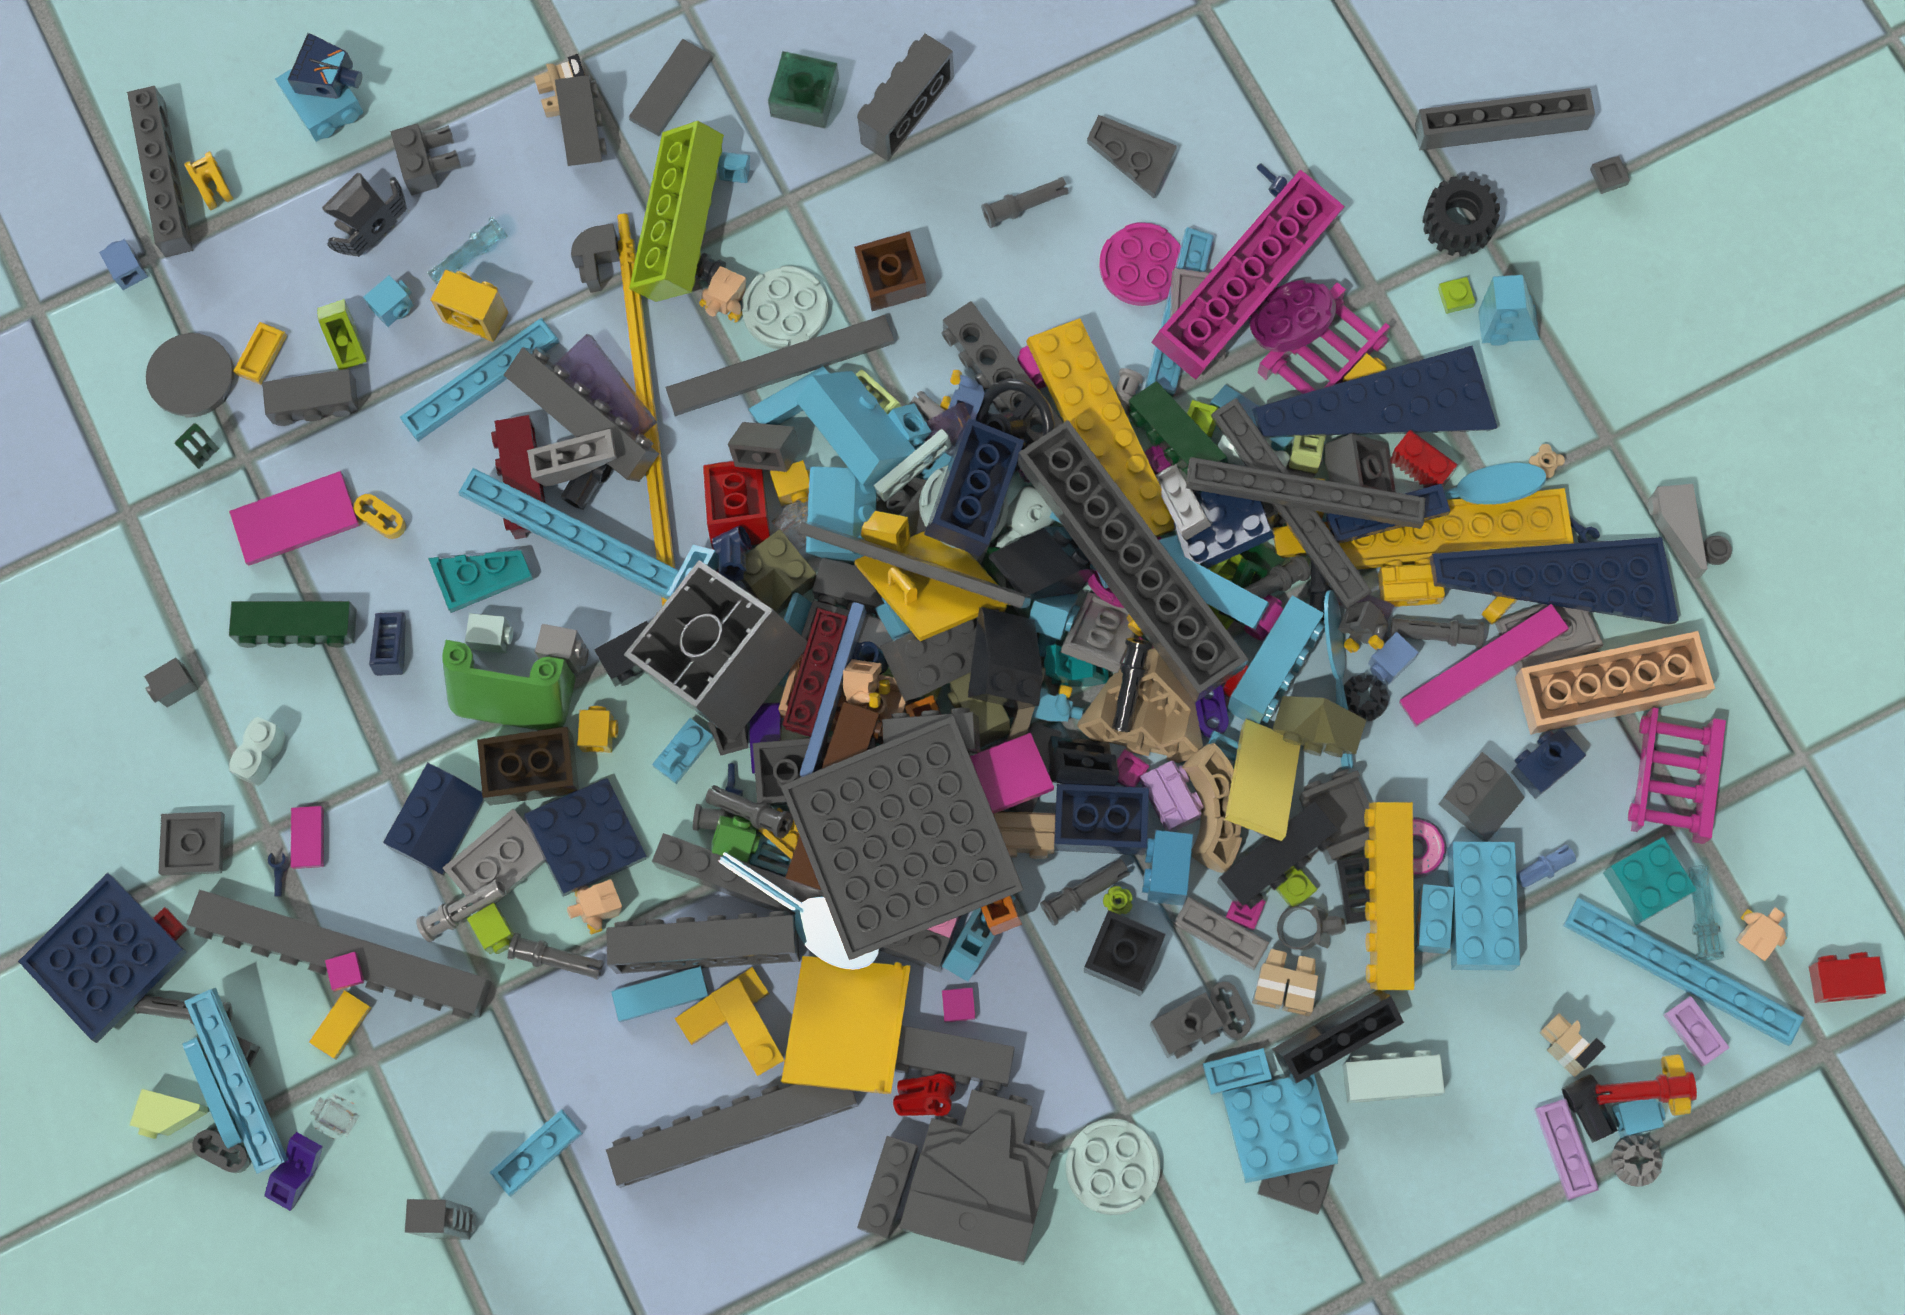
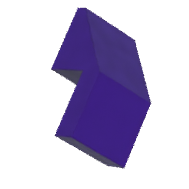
(765, 726)
(292, 1176)

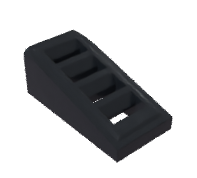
(1345, 892)

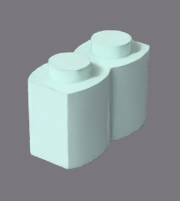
(254, 757)

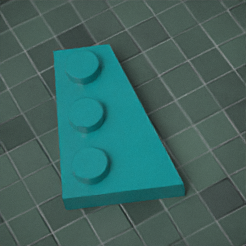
(476, 578)

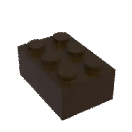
(527, 766)

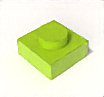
(1456, 295)
(1202, 417)
(1296, 888)

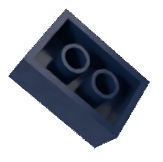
(1101, 819)

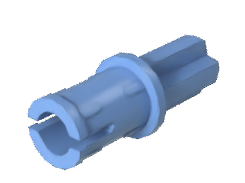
(1546, 866)

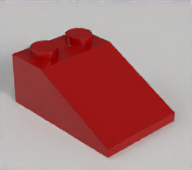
(735, 498)

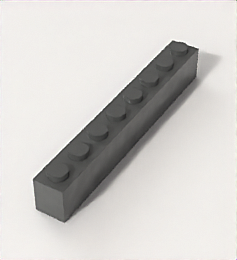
(723, 1130)

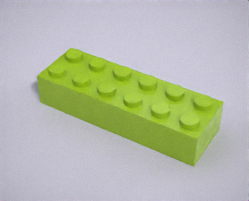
(676, 212)

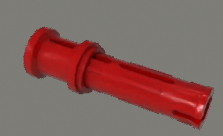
(1661, 1088)

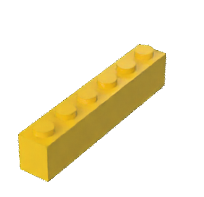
(1390, 896)

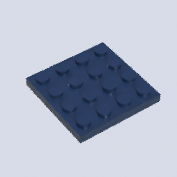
(102, 957)

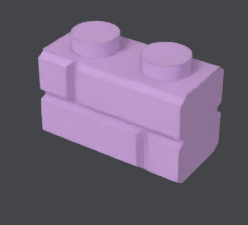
(1171, 796)

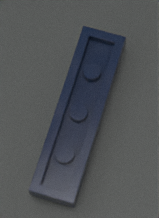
(1350, 528)

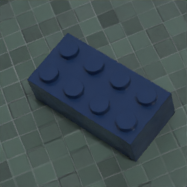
(974, 487)

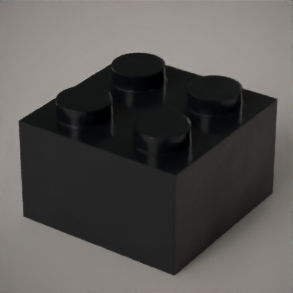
(1124, 953)

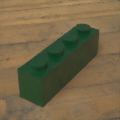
(1171, 428)
(292, 623)

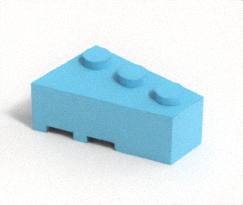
(1508, 312)

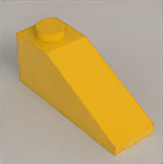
(748, 1026)

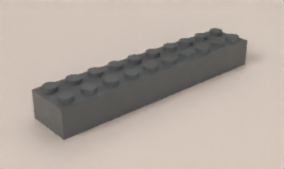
(1132, 561)

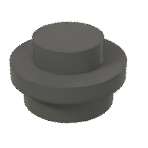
(1717, 550)

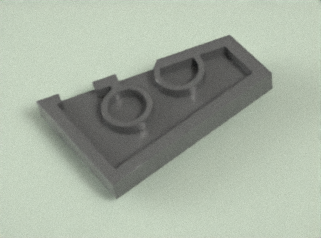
(1132, 152)

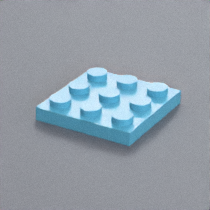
(1279, 1128)

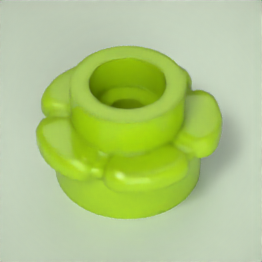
(1123, 894)

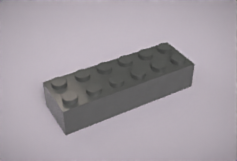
(702, 943)

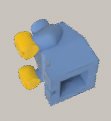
(968, 392)

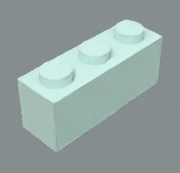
(1393, 1077)

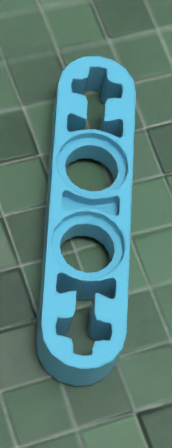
(212, 1092)

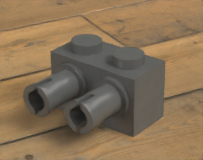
(416, 164)

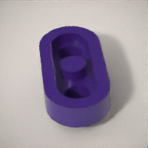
(1212, 709)

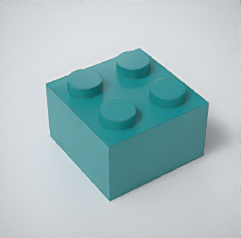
(1649, 881)

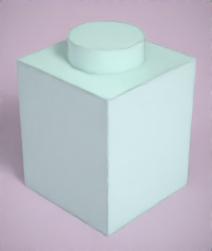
(488, 633)

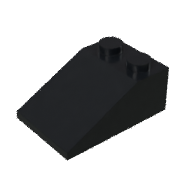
(1044, 564)
(1006, 660)

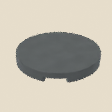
(189, 375)

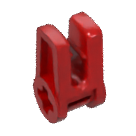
(923, 1096)

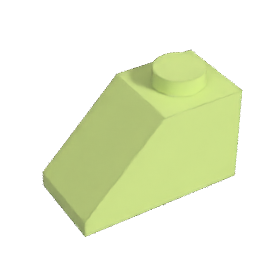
(163, 1114)

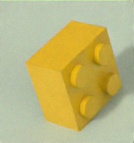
(469, 305)

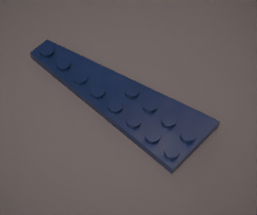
(1598, 577)

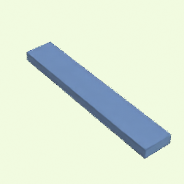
(833, 690)

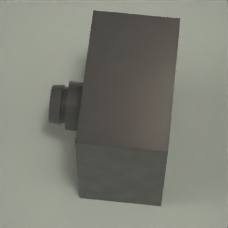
(717, 649)

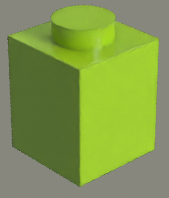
(491, 929)

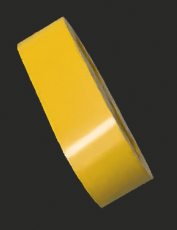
(375, 521)
(1498, 608)
(1673, 1066)

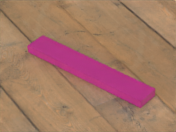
(1483, 665)

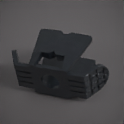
(360, 211)

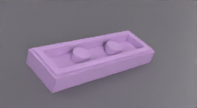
(1566, 1149)

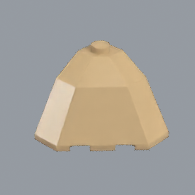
(1162, 720)

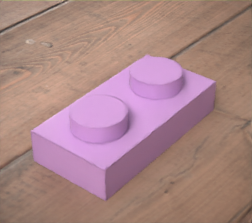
(1696, 1031)

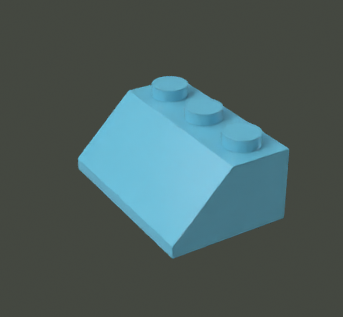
(840, 504)

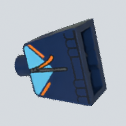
(322, 69)

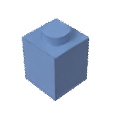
(123, 264)
(1392, 658)

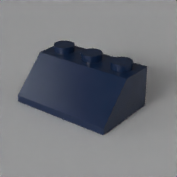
(434, 819)

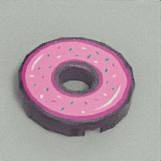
(1433, 848)

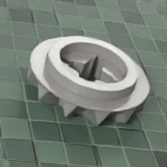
(1628, 1172)

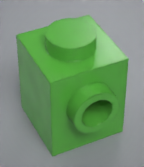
(735, 837)

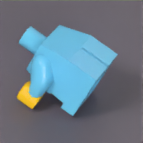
(1057, 706)

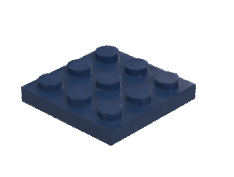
(1234, 528)
(585, 837)

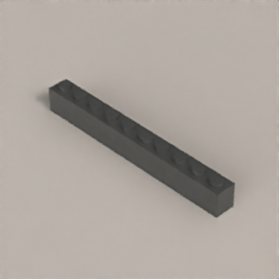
(703, 867)
(313, 945)

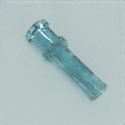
(477, 243)
(1707, 931)

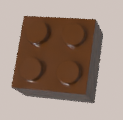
(890, 271)

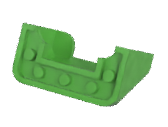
(504, 698)

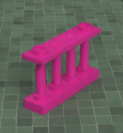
(1275, 361)
(1707, 766)

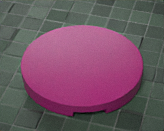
(1139, 263)

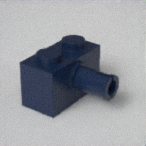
(1548, 762)

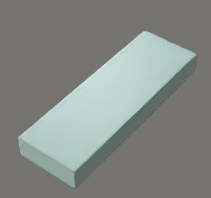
(913, 465)

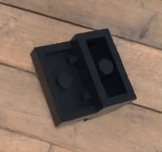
(1082, 762)

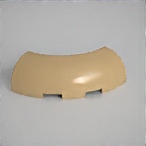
(1217, 838)

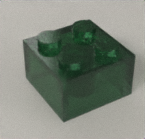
(803, 89)

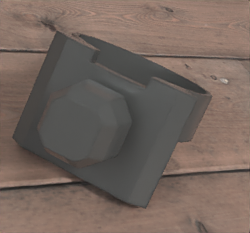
(1326, 926)

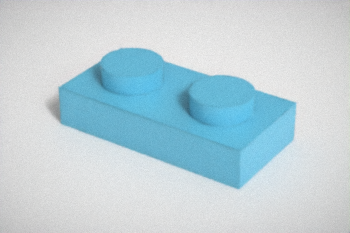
(1237, 1071)

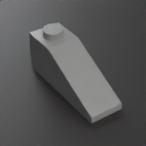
(571, 457)
(1679, 522)

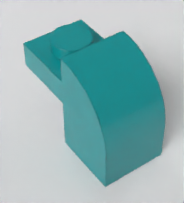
(1072, 671)

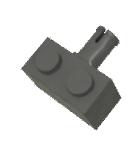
(1186, 1026)

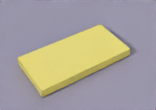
(1262, 781)

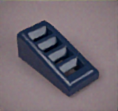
(388, 661)

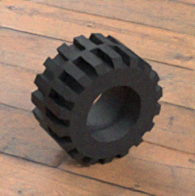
(1464, 195)

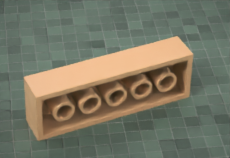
(1614, 682)

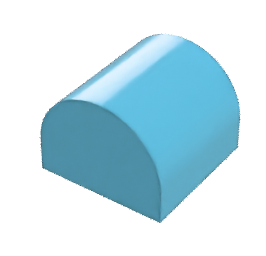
(734, 167)

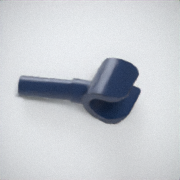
(1278, 182)
(1581, 531)
(731, 781)
(278, 872)

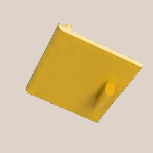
(923, 602)
(846, 1026)

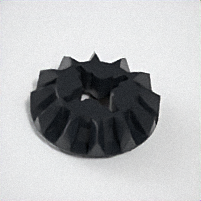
(1379, 694)

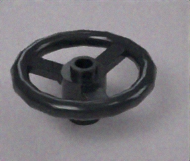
(1014, 421)

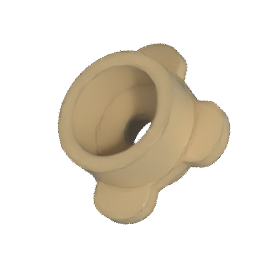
(1546, 453)

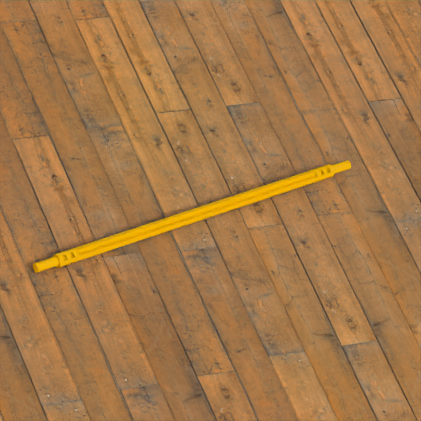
(644, 391)

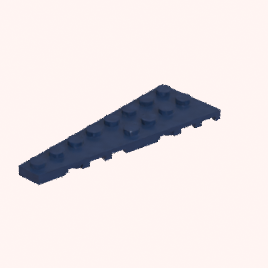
(1421, 396)

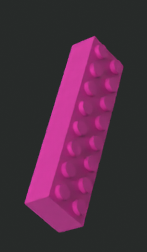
(1247, 274)

